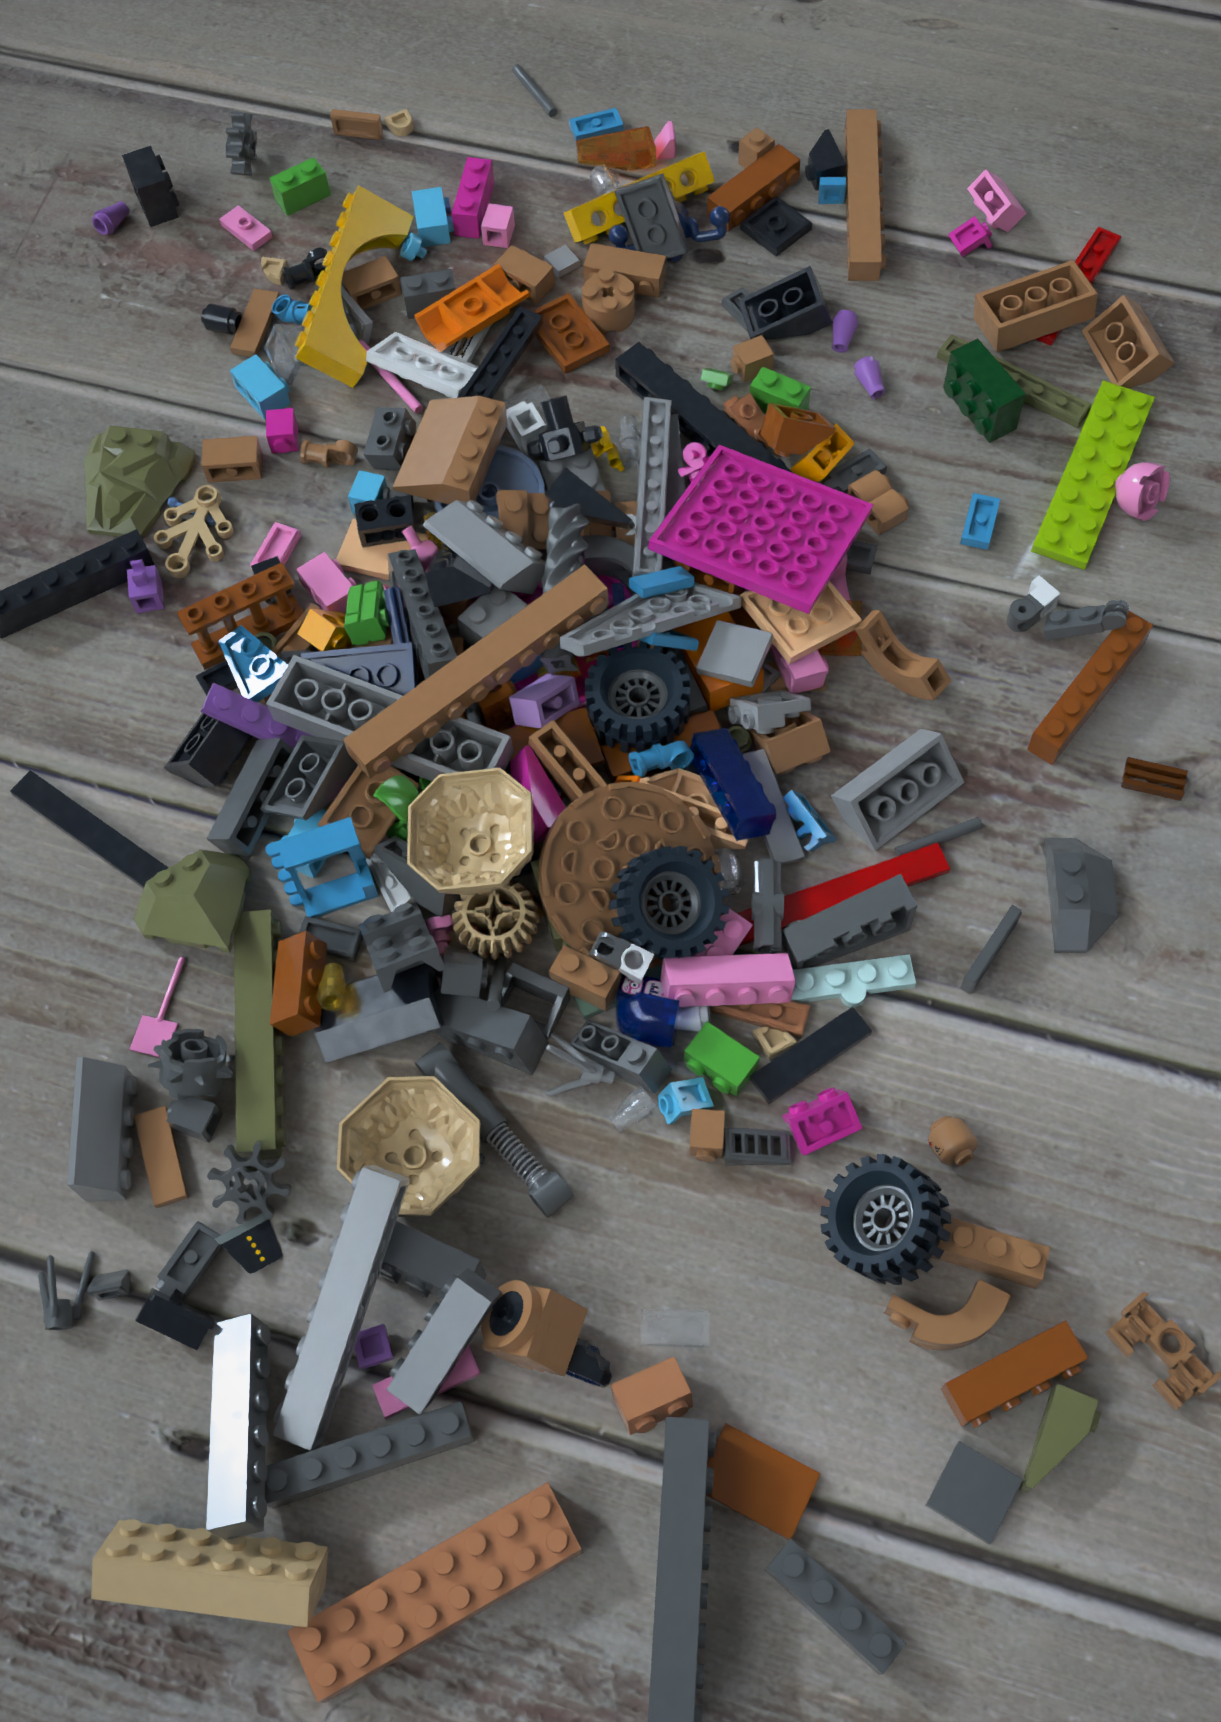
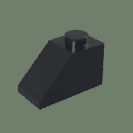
(824, 160)

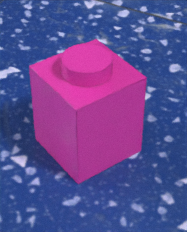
(282, 430)

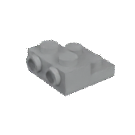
(766, 709)

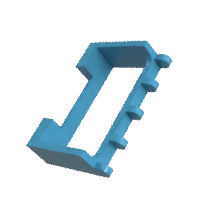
(315, 846)

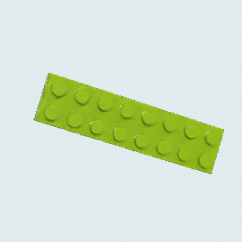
(1091, 475)

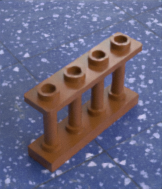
(235, 599)

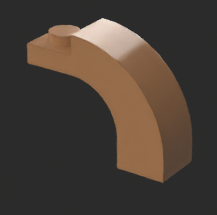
(897, 664)
(955, 1329)

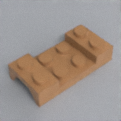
(529, 514)

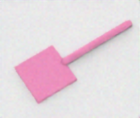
(153, 1030)

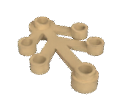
(193, 528)

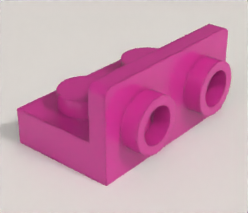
(822, 1120)

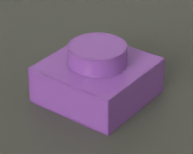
(373, 1347)

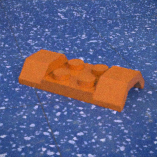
(469, 308)

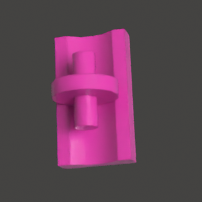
(695, 456)

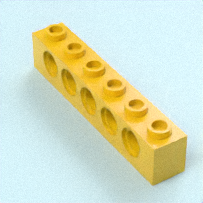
(580, 218)

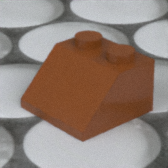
(794, 429)

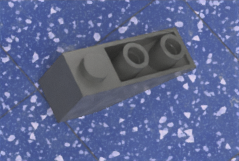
(627, 1057)

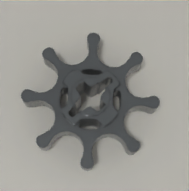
(241, 143)
(249, 1168)

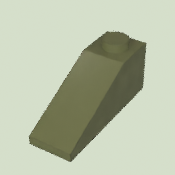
(1063, 1426)

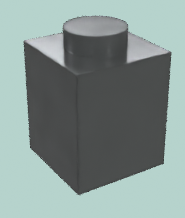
(194, 1117)

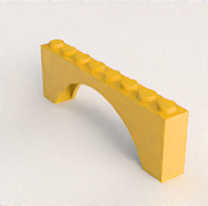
(327, 338)

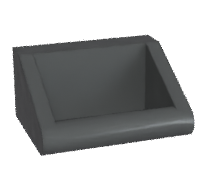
(540, 987)

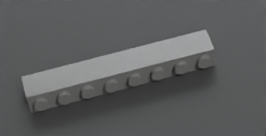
(340, 1306)

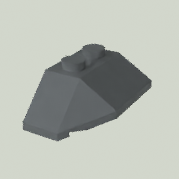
(1079, 894)

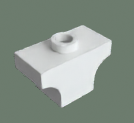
(524, 425)

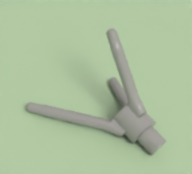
(589, 1070)

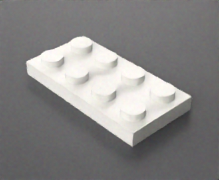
(422, 364)

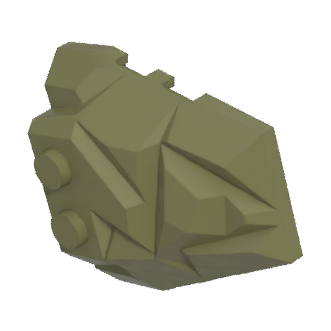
(131, 478)

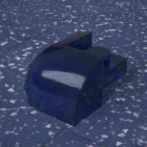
(648, 1018)

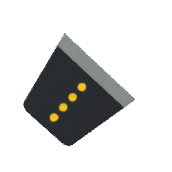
(252, 1244)

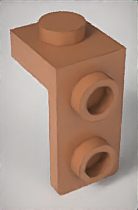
(747, 414)

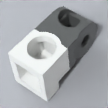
(1037, 604)
(622, 956)

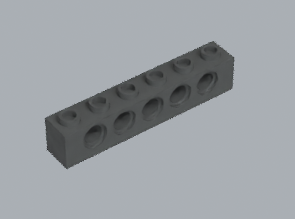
(423, 619)

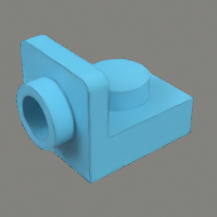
(681, 1097)

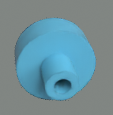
(412, 247)

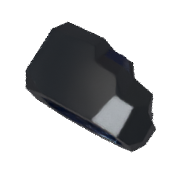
(589, 1365)

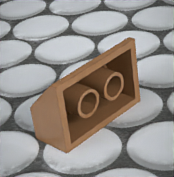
(1127, 344)

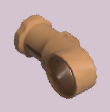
(341, 452)

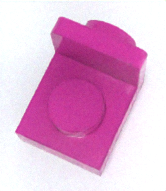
(970, 236)

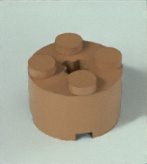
(609, 301)

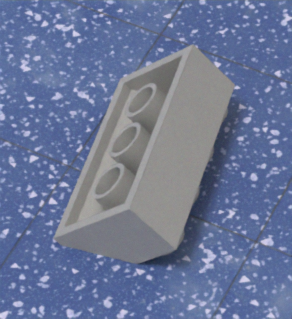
(488, 546)
(898, 788)
(101, 1130)

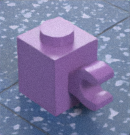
(145, 587)

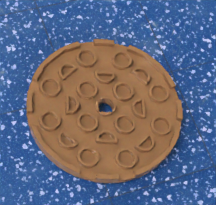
(596, 840)

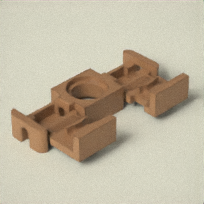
(1188, 1370)

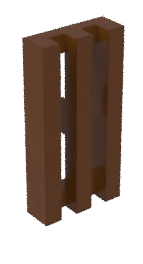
(1155, 774)

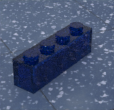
(732, 784)

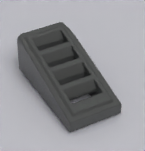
(745, 1134)

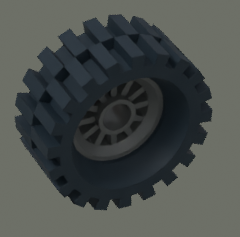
(632, 676)
(701, 897)
(859, 1221)

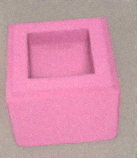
(666, 142)

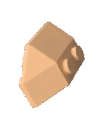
(698, 799)

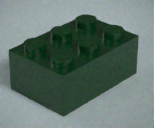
(983, 390)

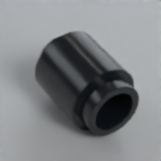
(221, 318)

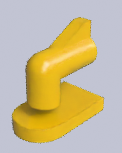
(606, 445)

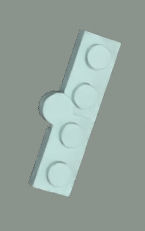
(853, 980)

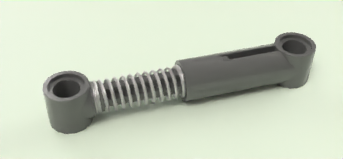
(545, 1188)

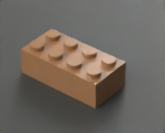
(1035, 306)

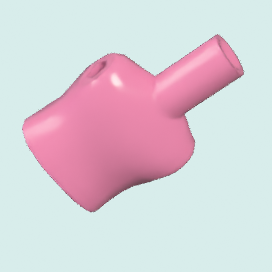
(425, 549)

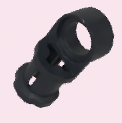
(306, 270)

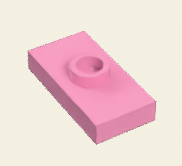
(246, 228)

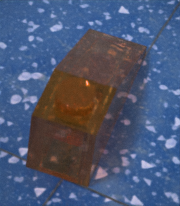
(619, 150)

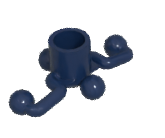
(719, 218)

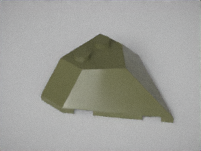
(195, 900)

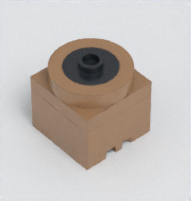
(533, 1327)

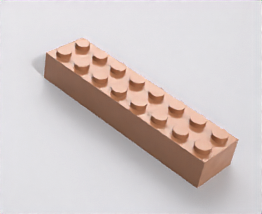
(434, 1593)

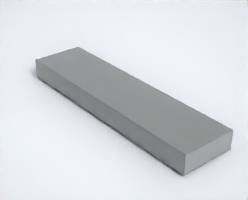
(782, 841)

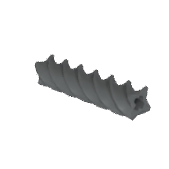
(563, 552)

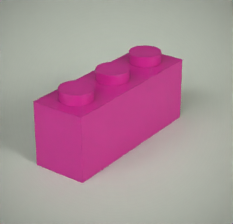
(472, 197)

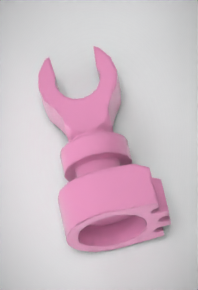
(439, 928)

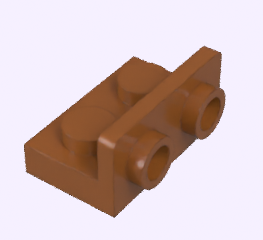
(496, 708)

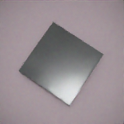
(974, 1492)

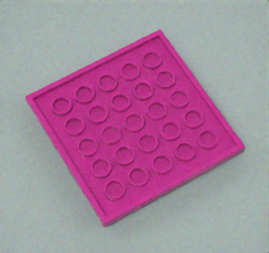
(761, 528)

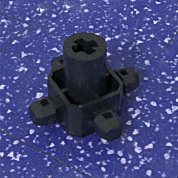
(562, 435)

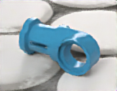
(292, 312)
(661, 757)

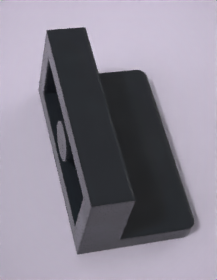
(174, 1319)

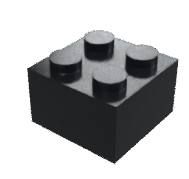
(151, 185)

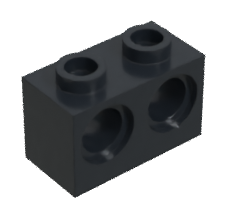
(384, 520)

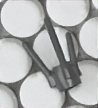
(58, 1312)

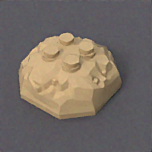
(470, 831)
(416, 1132)

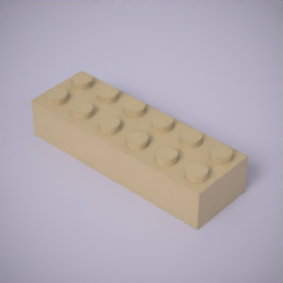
(208, 1574)

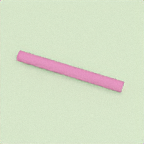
(397, 385)

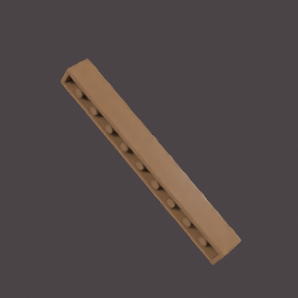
(476, 672)

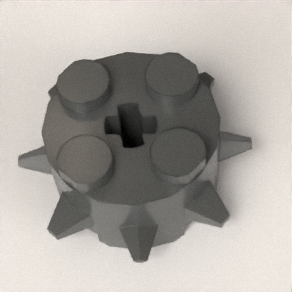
(192, 1064)

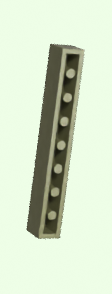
(256, 1041)

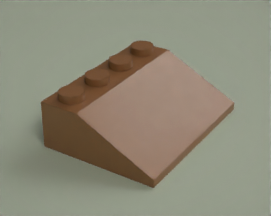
(453, 449)

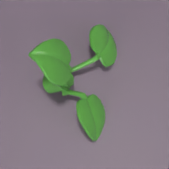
(398, 794)

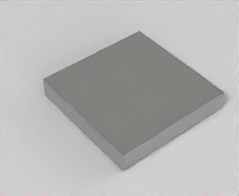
(734, 653)

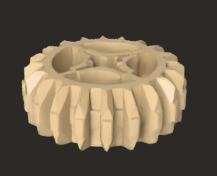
(519, 919)

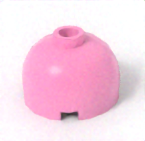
(1141, 489)

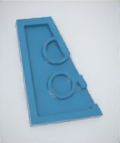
(252, 664)

